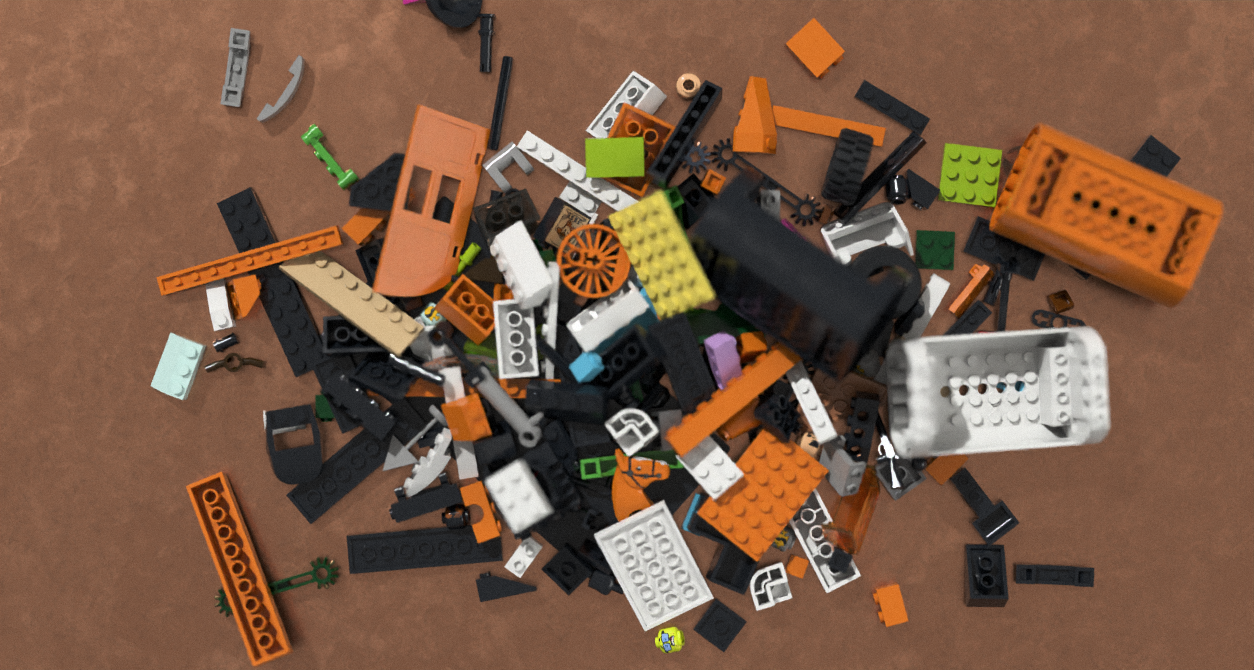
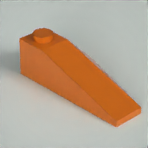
(756, 126)

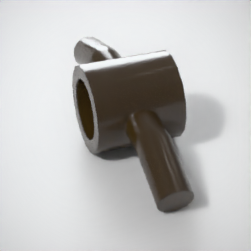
(226, 363)

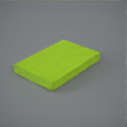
(614, 157)

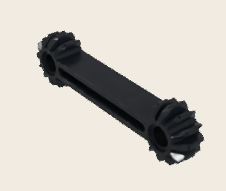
(769, 184)

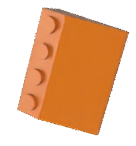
(656, 132)

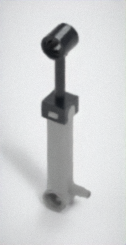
(480, 377)

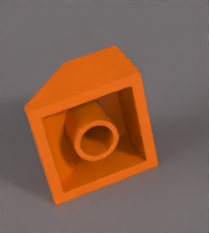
(466, 418)

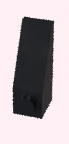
(498, 586)

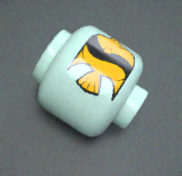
(430, 315)

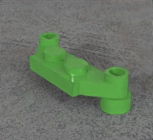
(345, 178)

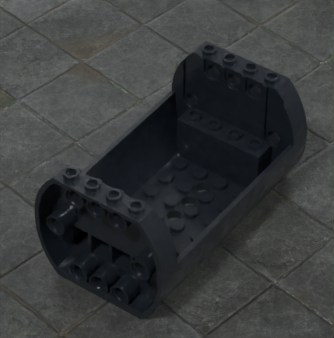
(791, 283)

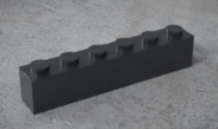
(685, 134)

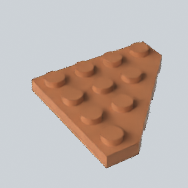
(837, 397)

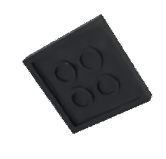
(382, 380)

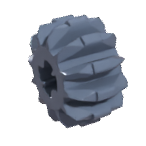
(701, 155)

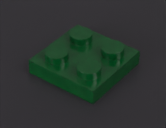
(934, 250)

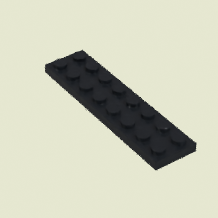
(354, 463)
(419, 549)

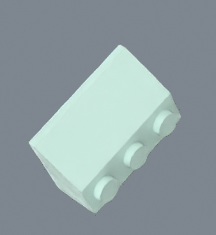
(178, 366)

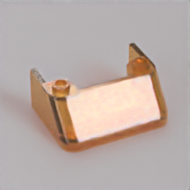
(854, 514)

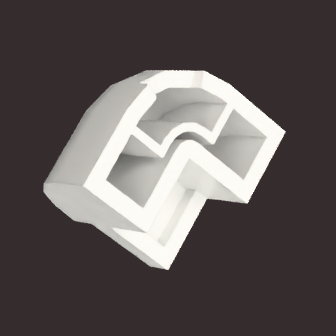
(632, 430)
(769, 586)

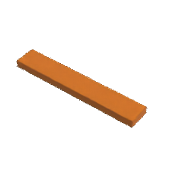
(823, 124)

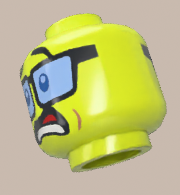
(670, 640)

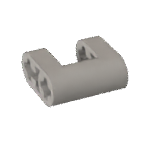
(502, 160)

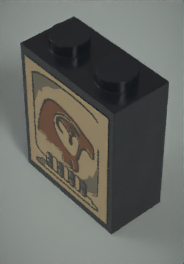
(558, 223)

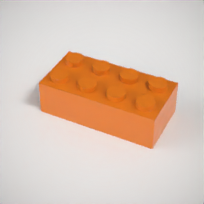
(368, 222)

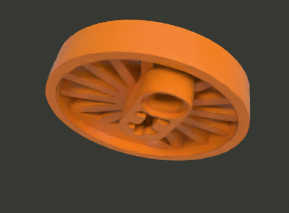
(621, 266)

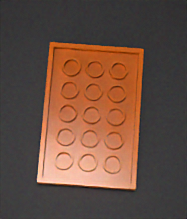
(768, 495)

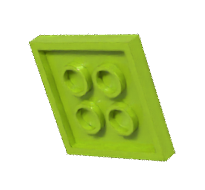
(969, 175)

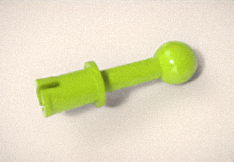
(466, 259)

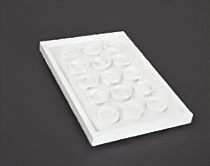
(654, 565)

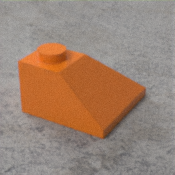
(243, 295)

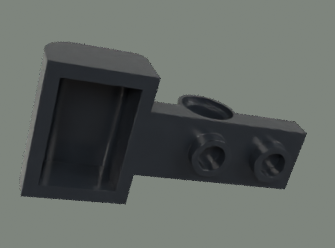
(566, 307)
(992, 519)

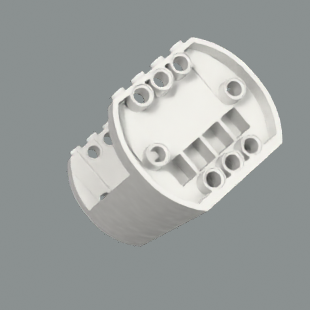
(1059, 405)

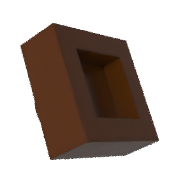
(826, 215)
(1061, 301)

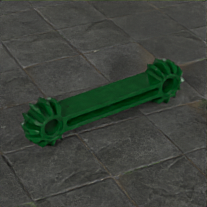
(282, 584)

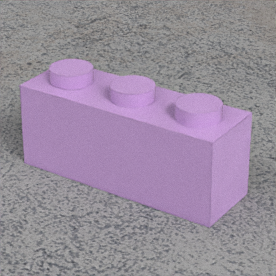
(723, 358)

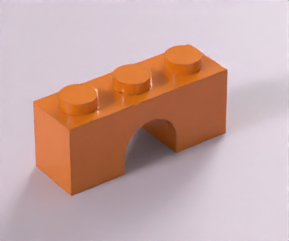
(488, 527)

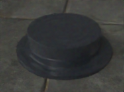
(455, 12)

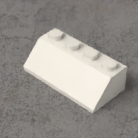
(635, 92)
(521, 266)
(607, 316)
(515, 340)

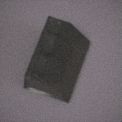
(503, 213)

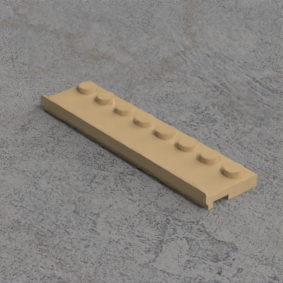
(354, 301)

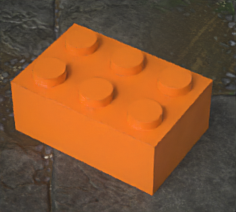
(468, 309)

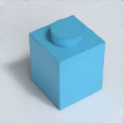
(587, 366)

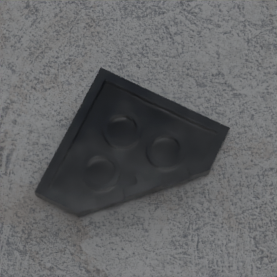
(380, 186)

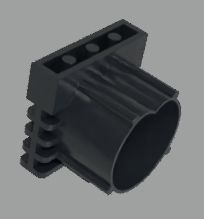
(564, 494)

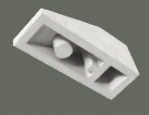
(220, 305)

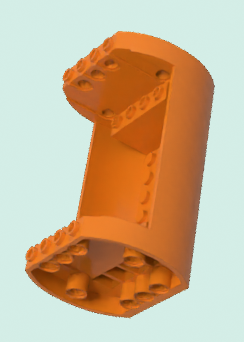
(1040, 214)

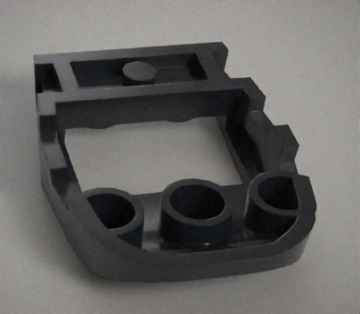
(298, 463)

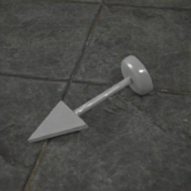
(399, 455)

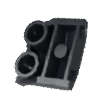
(777, 415)

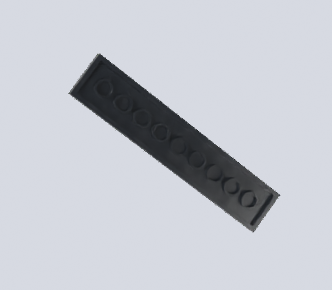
(278, 291)

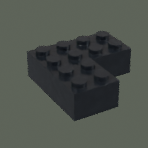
(730, 565)

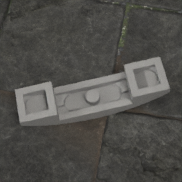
(236, 67)
(297, 70)

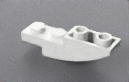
(429, 468)

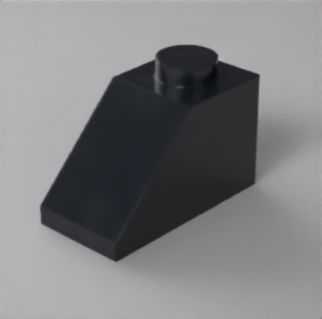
(921, 191)

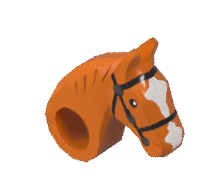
(630, 479)

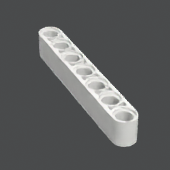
(931, 296)

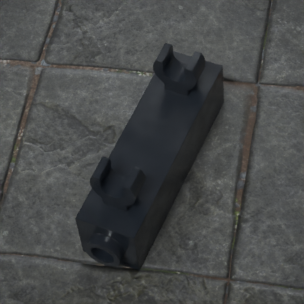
(427, 502)

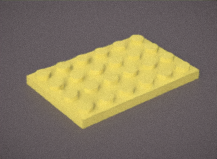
(661, 255)

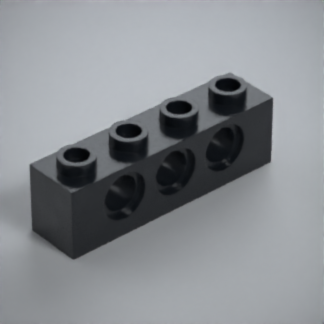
(861, 402)

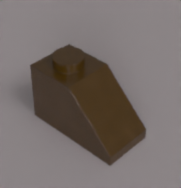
(486, 271)

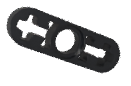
(1045, 314)

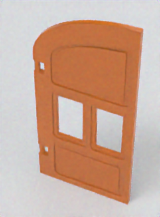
(416, 246)

